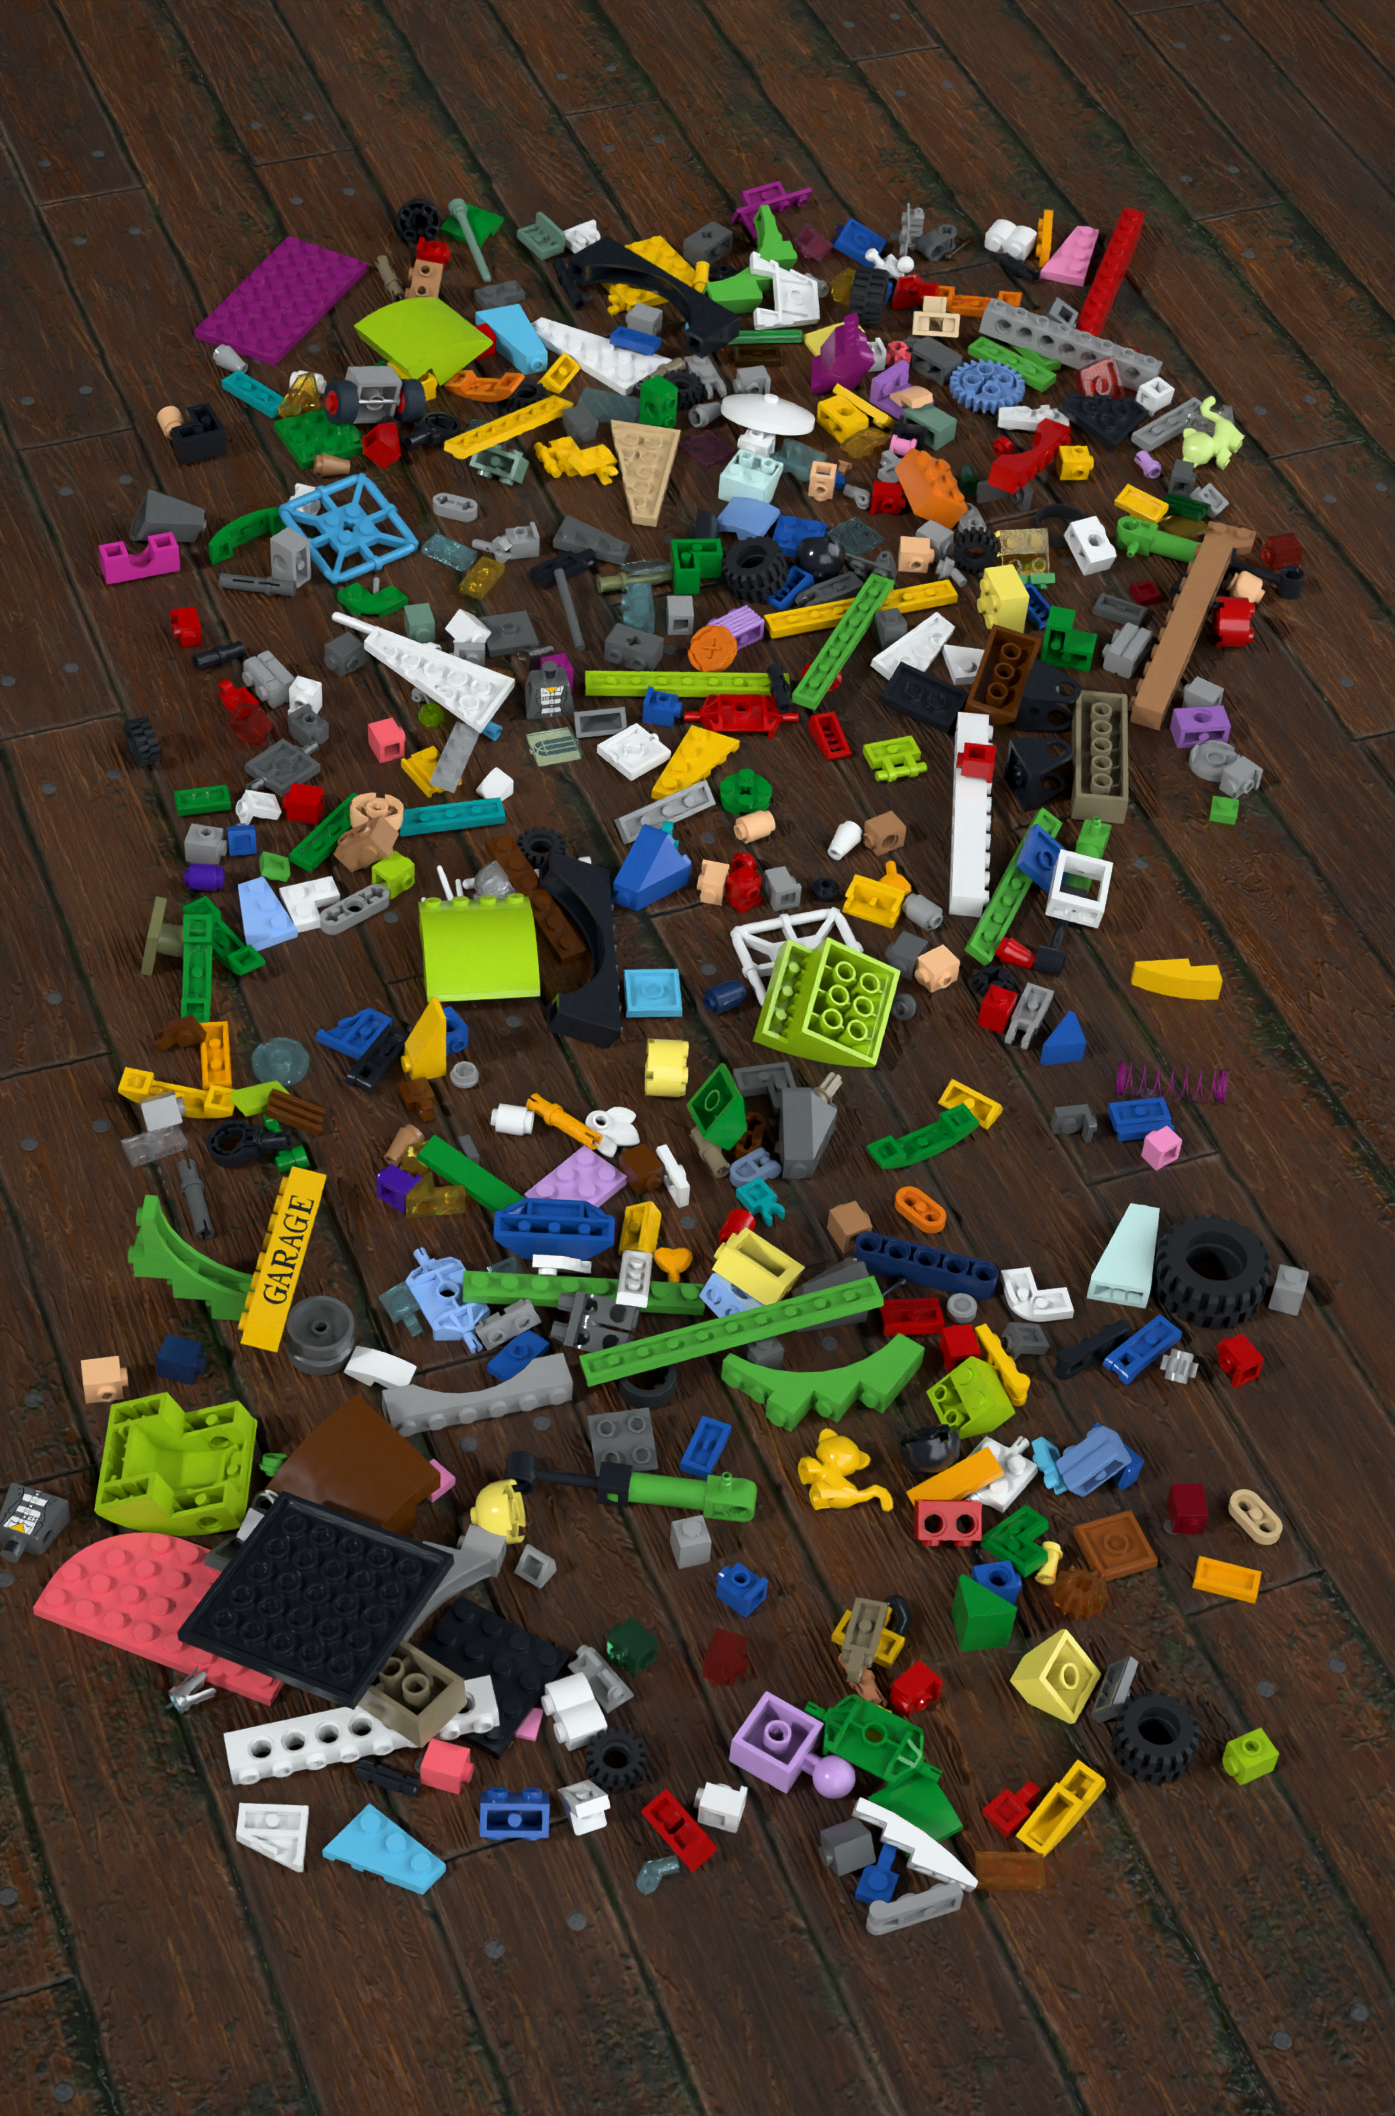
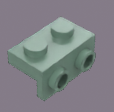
(543, 237)

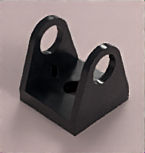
(1041, 699)
(1029, 766)

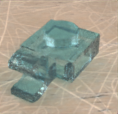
(401, 1305)

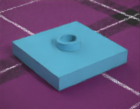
(652, 993)

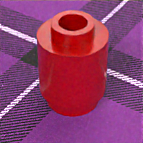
(735, 1223)

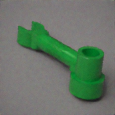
(287, 1158)

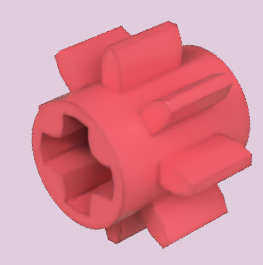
(896, 352)

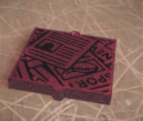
(707, 449)

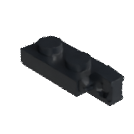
(570, 562)

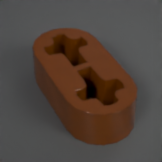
(754, 1137)

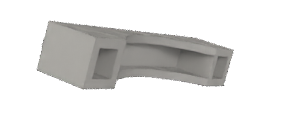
(417, 1409)

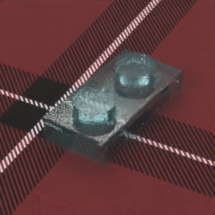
(449, 552)

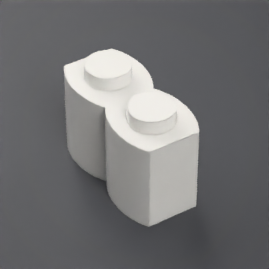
(1009, 238)
(574, 1711)

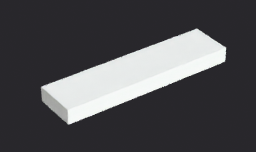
(634, 1278)

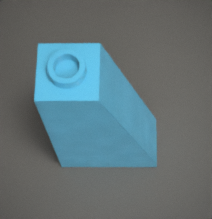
(515, 338)

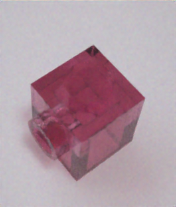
(812, 243)

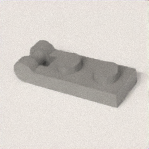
(913, 1908)

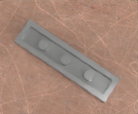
(1165, 427)
(454, 757)
(670, 808)

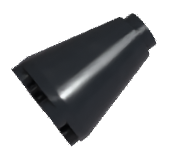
(419, 219)

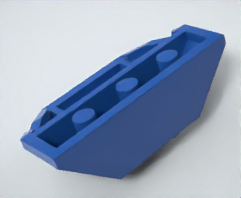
(554, 1228)

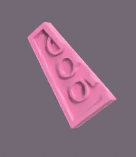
(1073, 257)

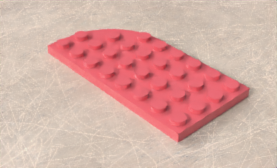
(137, 1597)

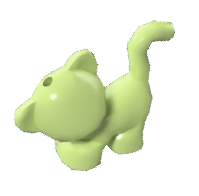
(1200, 447)

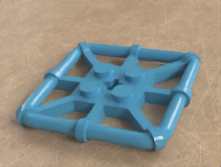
(353, 516)

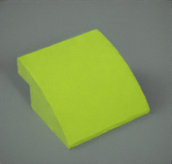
(423, 337)
(827, 1004)

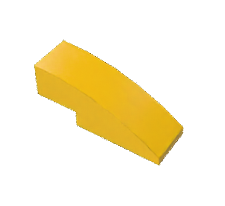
(1178, 979)
(1061, 1808)

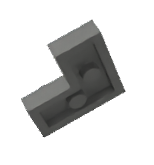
(499, 295)
(764, 1080)

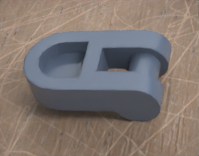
(747, 1168)

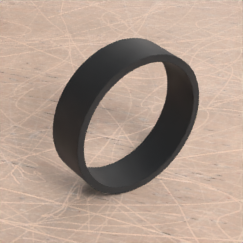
(1058, 510)

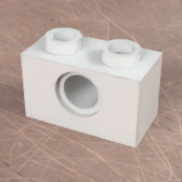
(1090, 545)

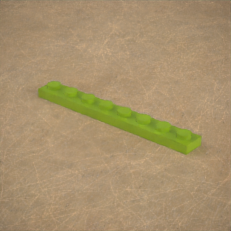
(678, 683)

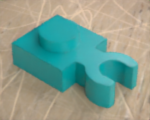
(760, 1198)

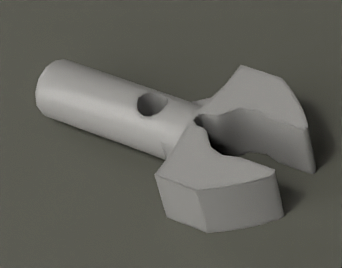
(497, 547)

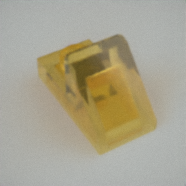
(301, 395)
(430, 1201)

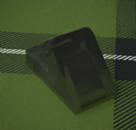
(533, 653)

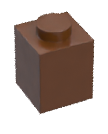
(642, 1169)

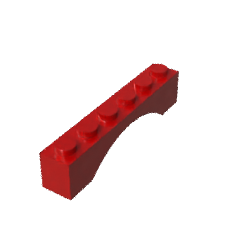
(1014, 470)

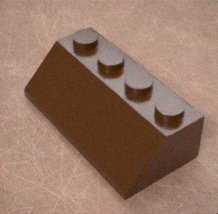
(1002, 675)

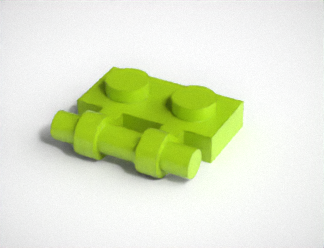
(894, 752)

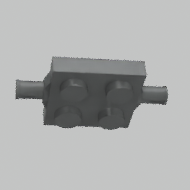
(282, 766)

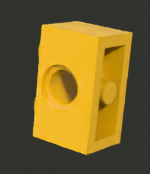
(840, 417)

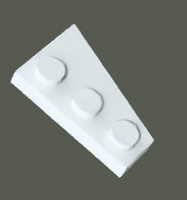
(1027, 419)
(962, 663)

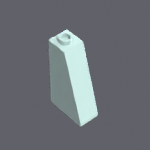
(1128, 1261)

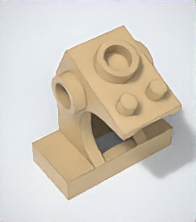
(934, 319)

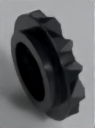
(980, 978)

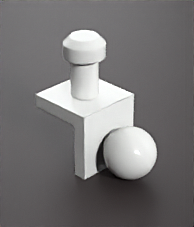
(896, 267)

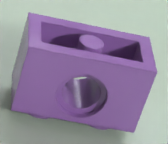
(1199, 725)

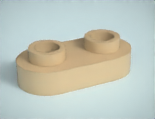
(1257, 1518)

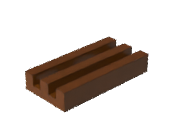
(295, 1108)

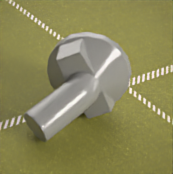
(946, 569)

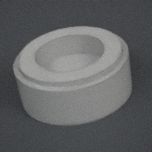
(961, 1308)

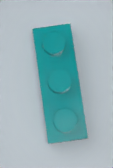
(253, 393)

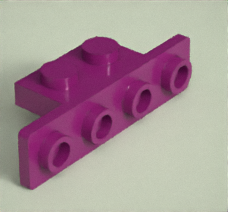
(772, 195)

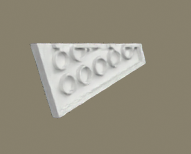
(597, 357)
(456, 684)

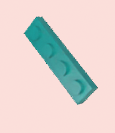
(452, 816)

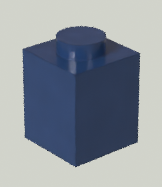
(180, 1359)

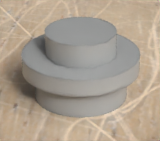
(464, 1075)

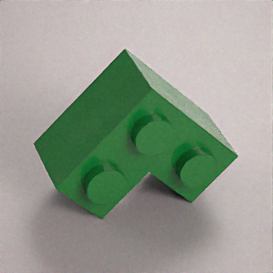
(694, 560)
(1064, 645)

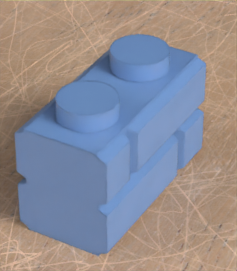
(1092, 1460)

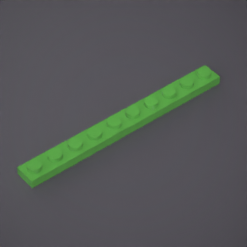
(731, 1331)

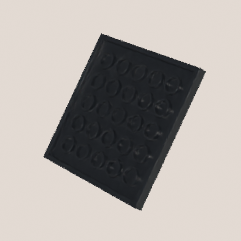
(316, 1599)

